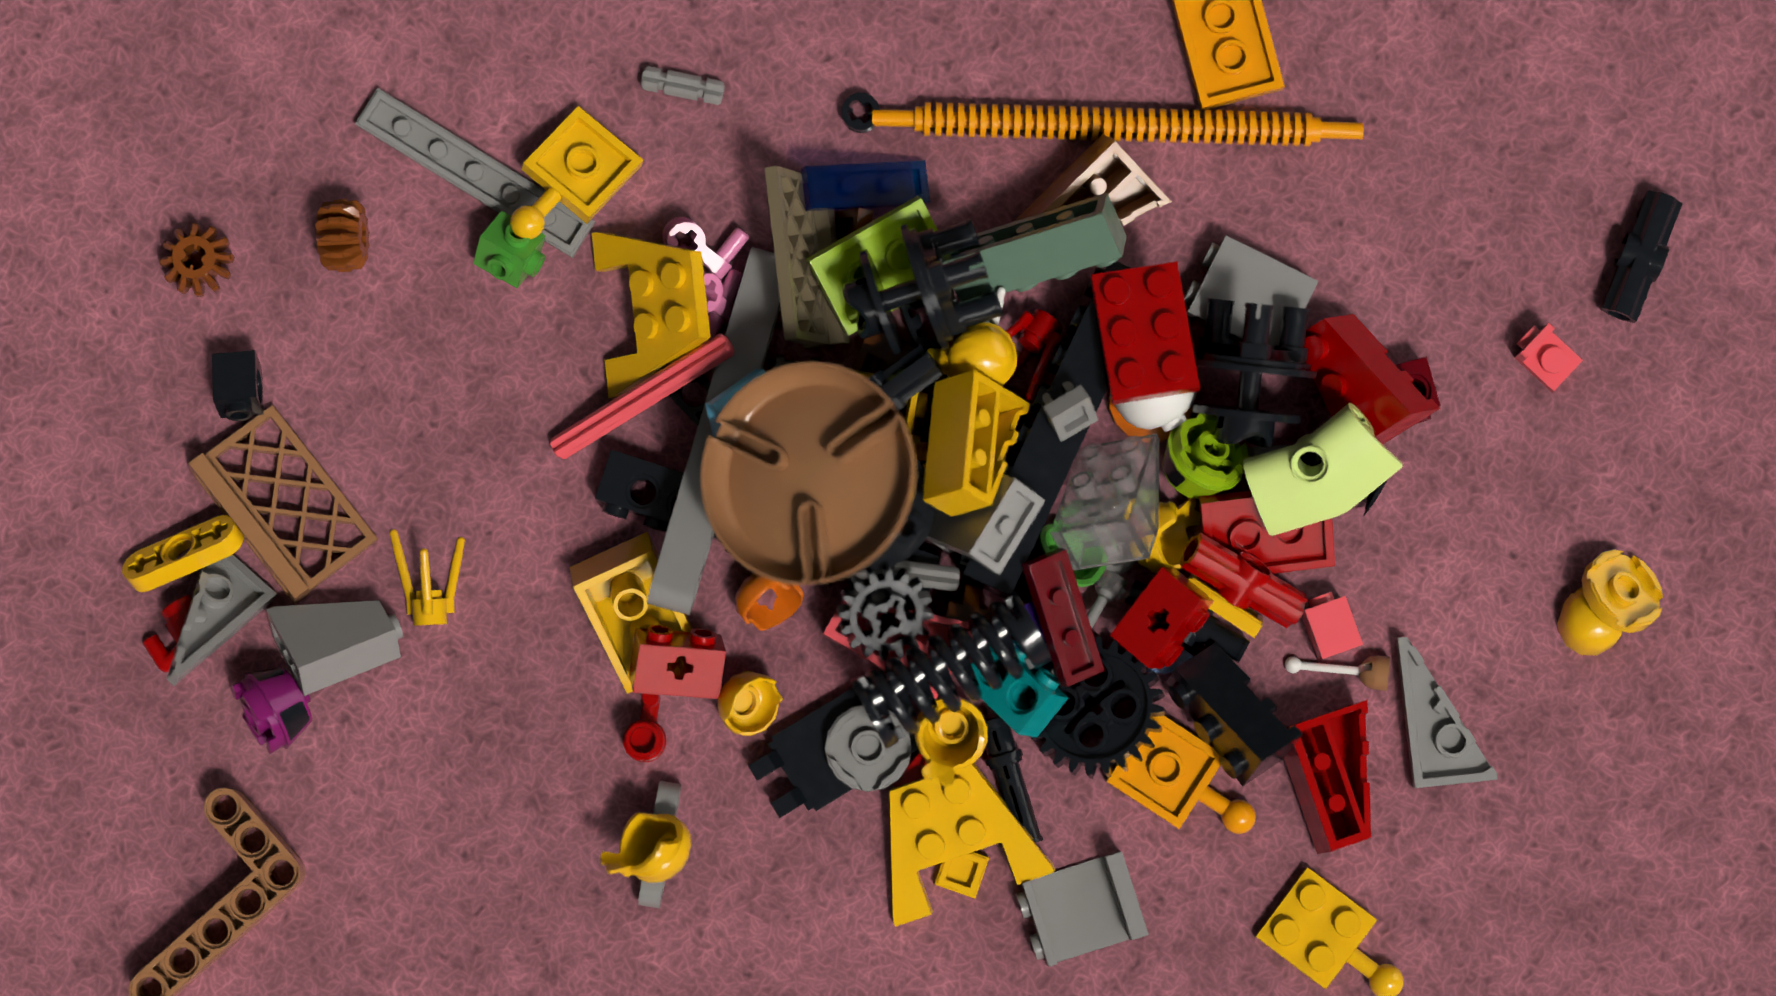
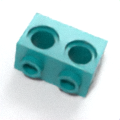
(1011, 699)

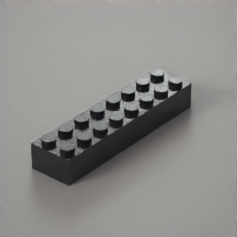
(1042, 457)

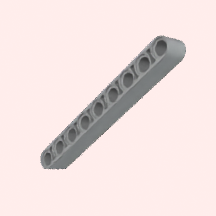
(689, 529)

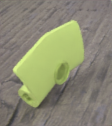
(1300, 494)

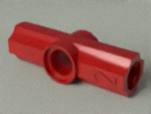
(1243, 580)

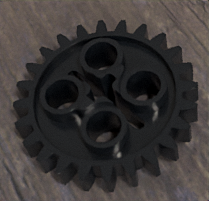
(1120, 735)

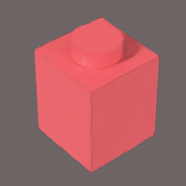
(1331, 625)

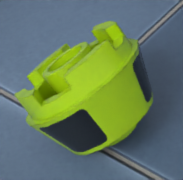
(1198, 463)

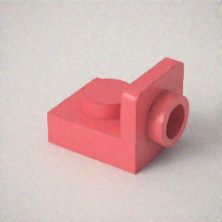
(1546, 356)

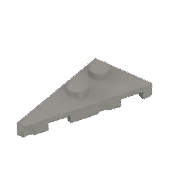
(221, 605)
(1437, 740)

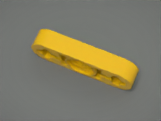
(157, 563)

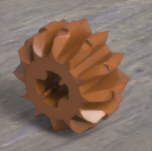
(342, 235)
(212, 260)

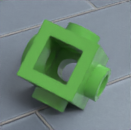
(506, 254)

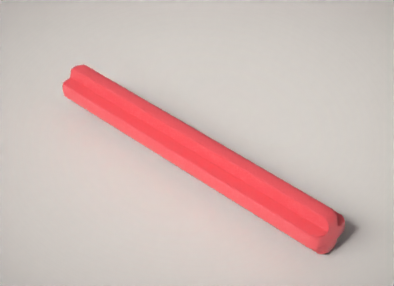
(642, 396)

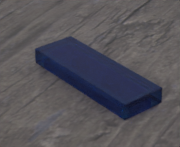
(864, 185)

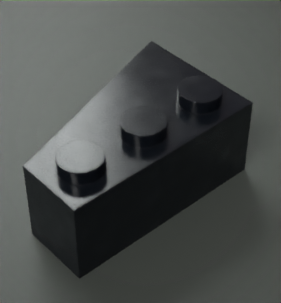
(1230, 714)

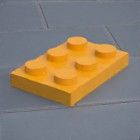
(1228, 50)

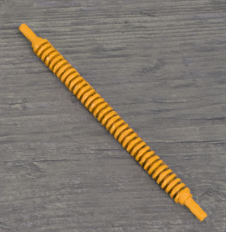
(1309, 129)

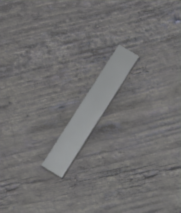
(466, 167)

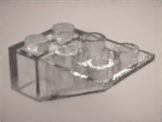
(1110, 503)

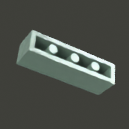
(1045, 247)

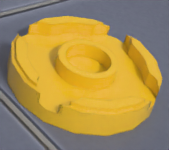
(1622, 591)

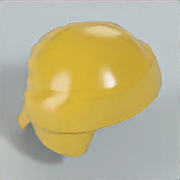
(980, 348)
(1171, 534)
(952, 741)
(650, 848)

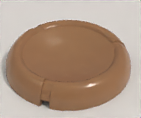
(808, 474)

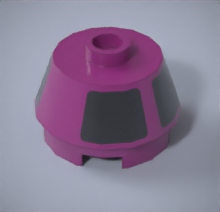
(273, 707)

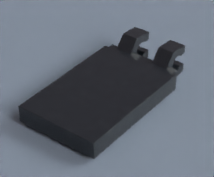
(803, 757)

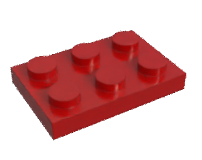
(1144, 332)
(1237, 525)

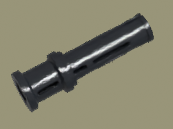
(1002, 752)

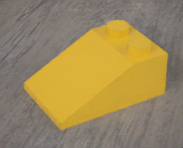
(615, 598)

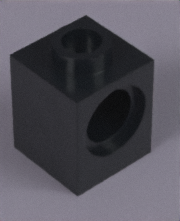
(237, 385)

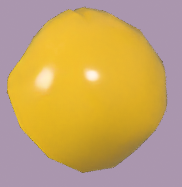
(1583, 629)
(737, 697)

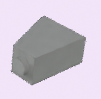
(334, 640)

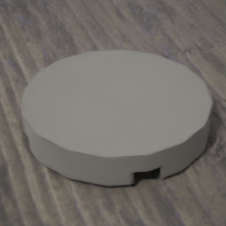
(859, 755)

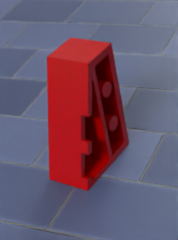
(1357, 371)
(1331, 777)

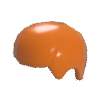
(786, 604)

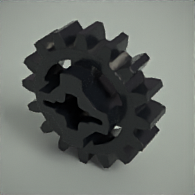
(893, 629)

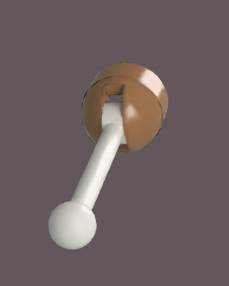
(1372, 671)

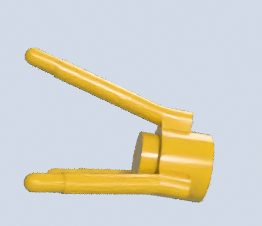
(428, 606)

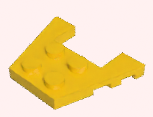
(666, 304)
(945, 822)

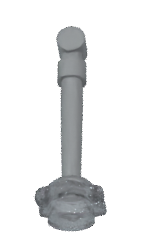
(1108, 588)

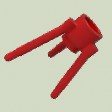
(1038, 333)

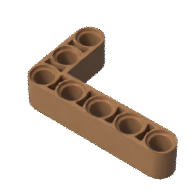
(229, 907)

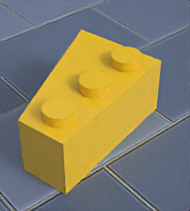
(968, 441)

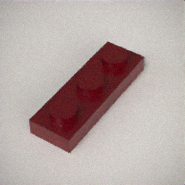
(1063, 617)

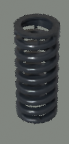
(875, 690)

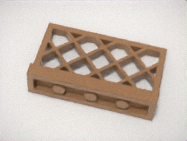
(256, 532)

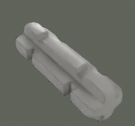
(682, 85)

